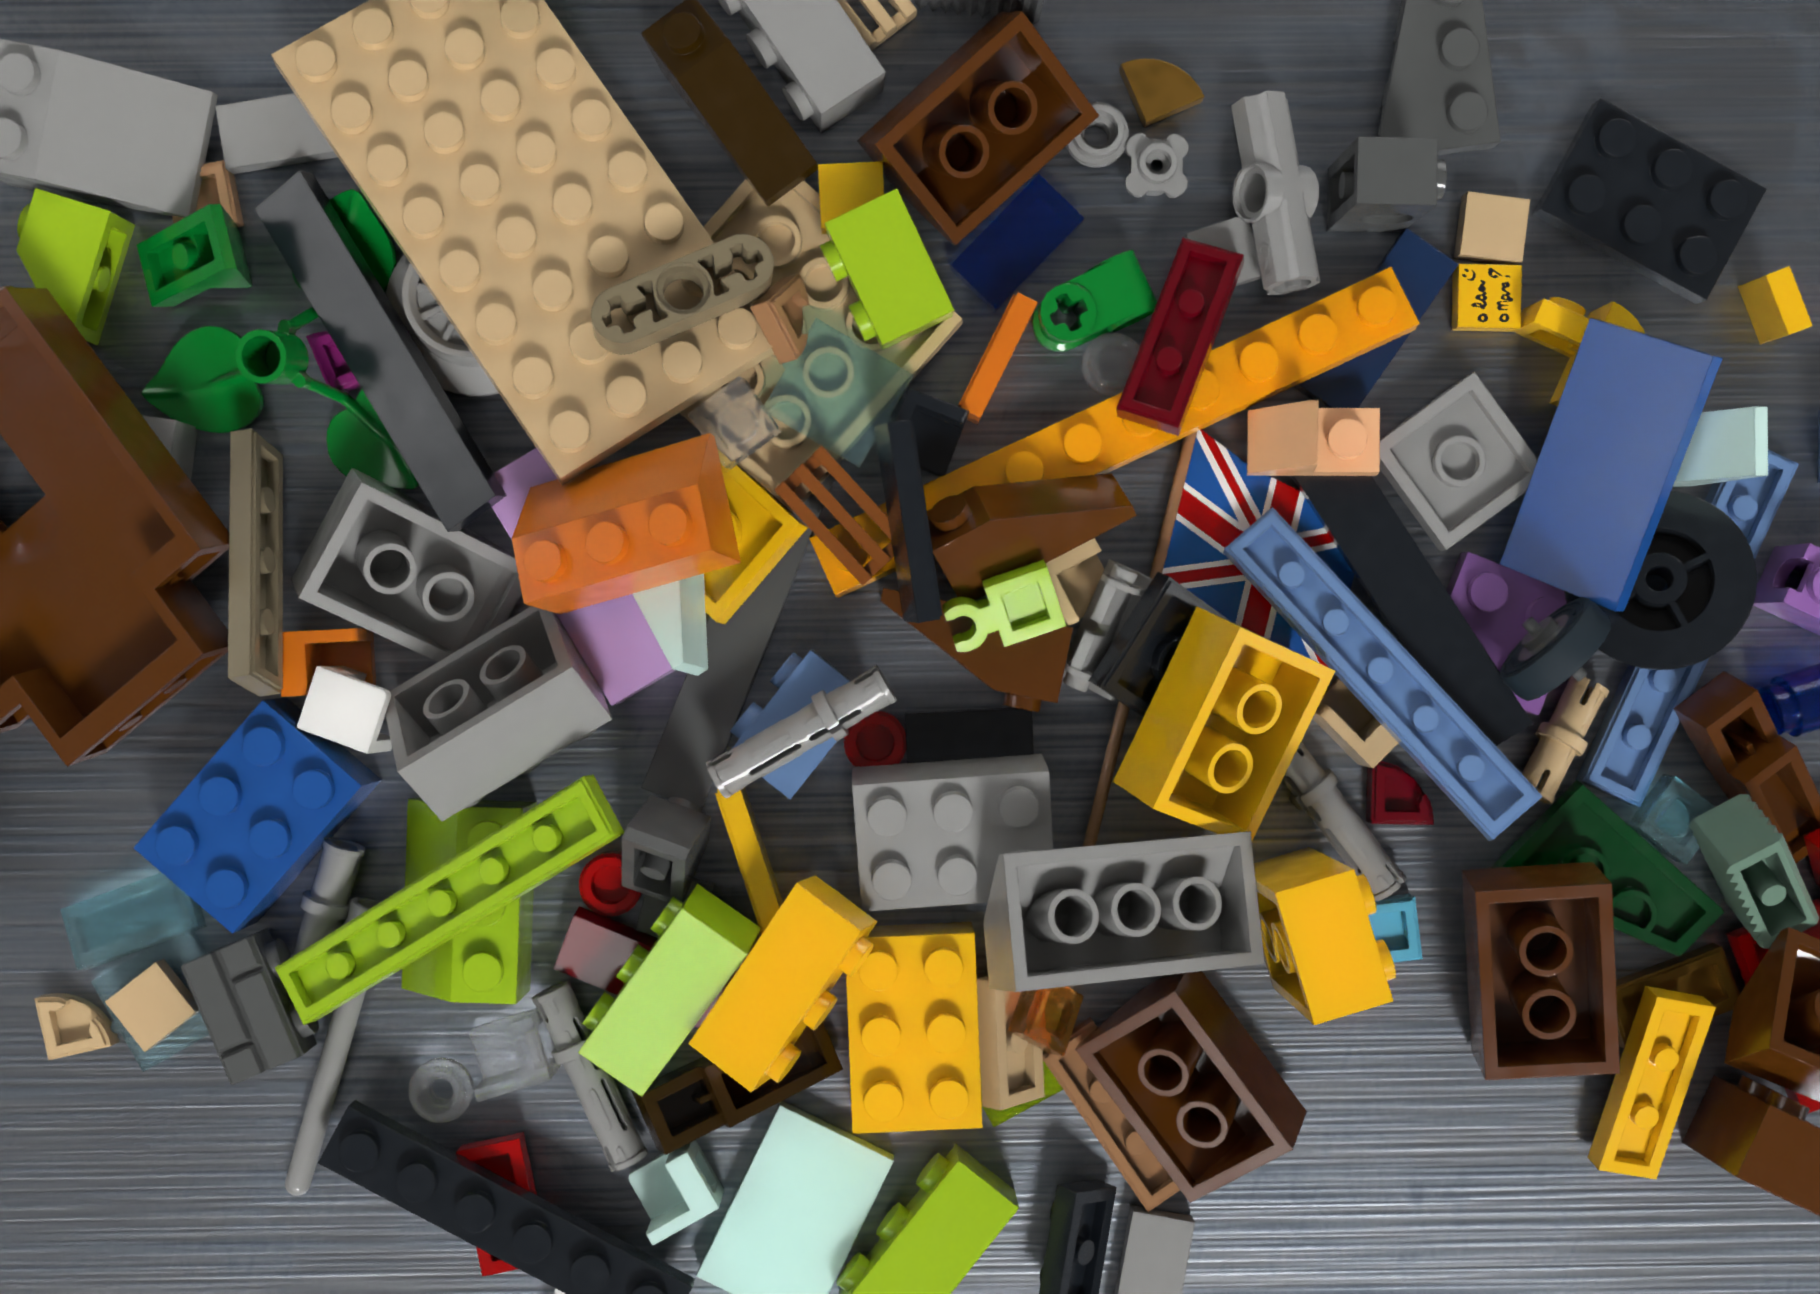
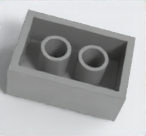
(492, 711)
(938, 827)

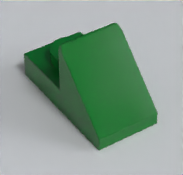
(194, 256)

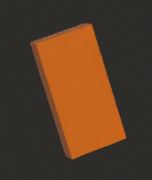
(997, 356)

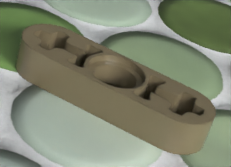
(631, 298)

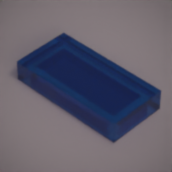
(1016, 243)

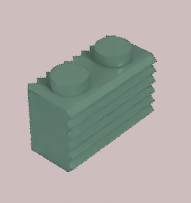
(1754, 869)

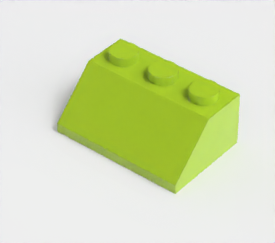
(494, 955)

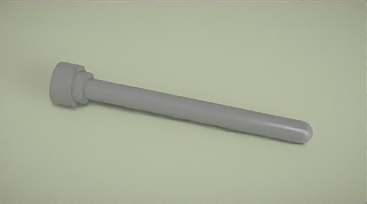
(325, 1081)

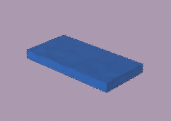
(1609, 462)

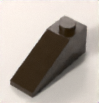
(729, 100)

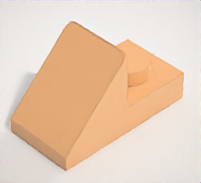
(1313, 440)

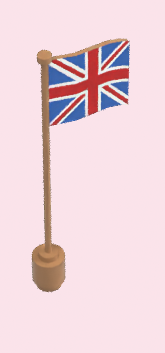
(1205, 512)

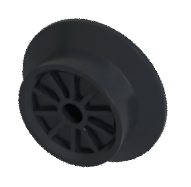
(1707, 595)

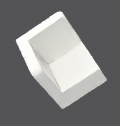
(346, 709)

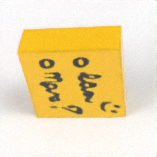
(1486, 297)

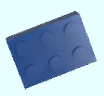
(256, 815)

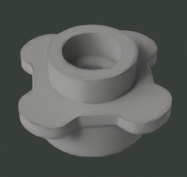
(1143, 179)

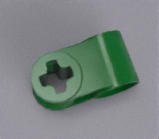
(1101, 298)

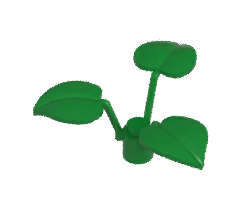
(216, 373)

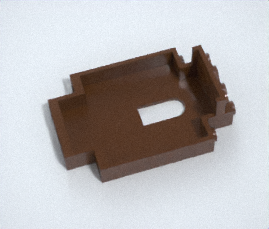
(104, 564)

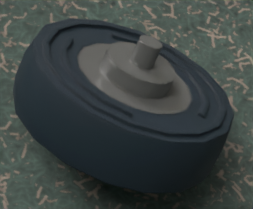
(1555, 649)

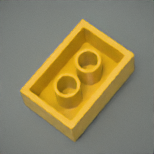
(1222, 726)
(1321, 936)
(915, 1031)

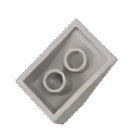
(101, 131)
(401, 572)

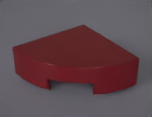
(1395, 797)

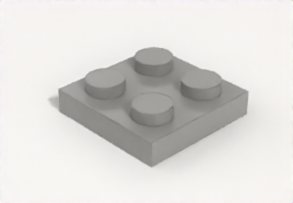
(1457, 462)

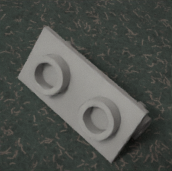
(1107, 612)

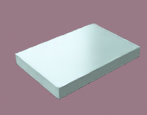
(796, 1208)

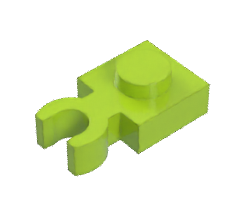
(1016, 605)

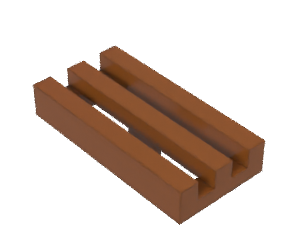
(804, 474)

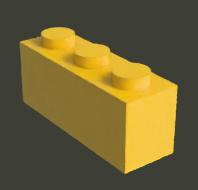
(785, 984)

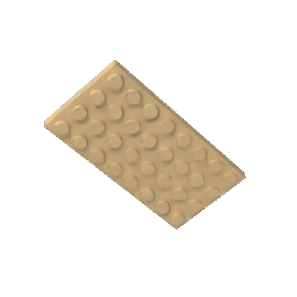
(519, 208)

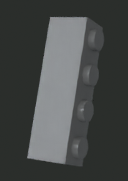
(1122, 912)

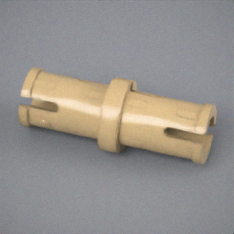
(1563, 736)

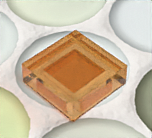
(1047, 1018)

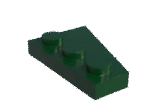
(1648, 891)

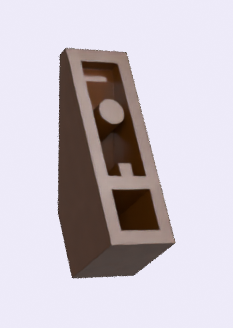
(1019, 524)
(1024, 670)

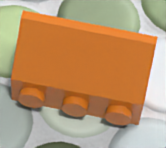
(625, 528)

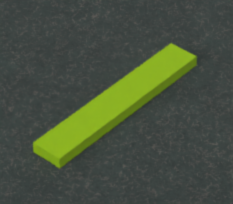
(450, 899)

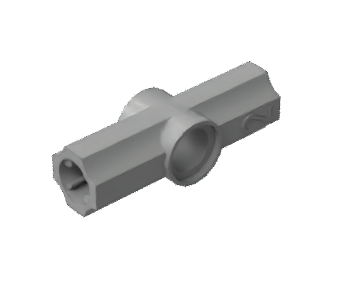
(1275, 193)

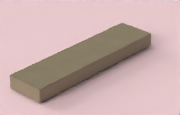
(255, 564)

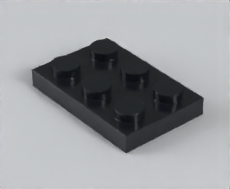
(1649, 201)

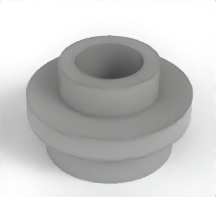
(1117, 134)

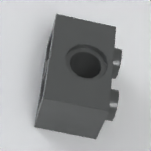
(1384, 184)

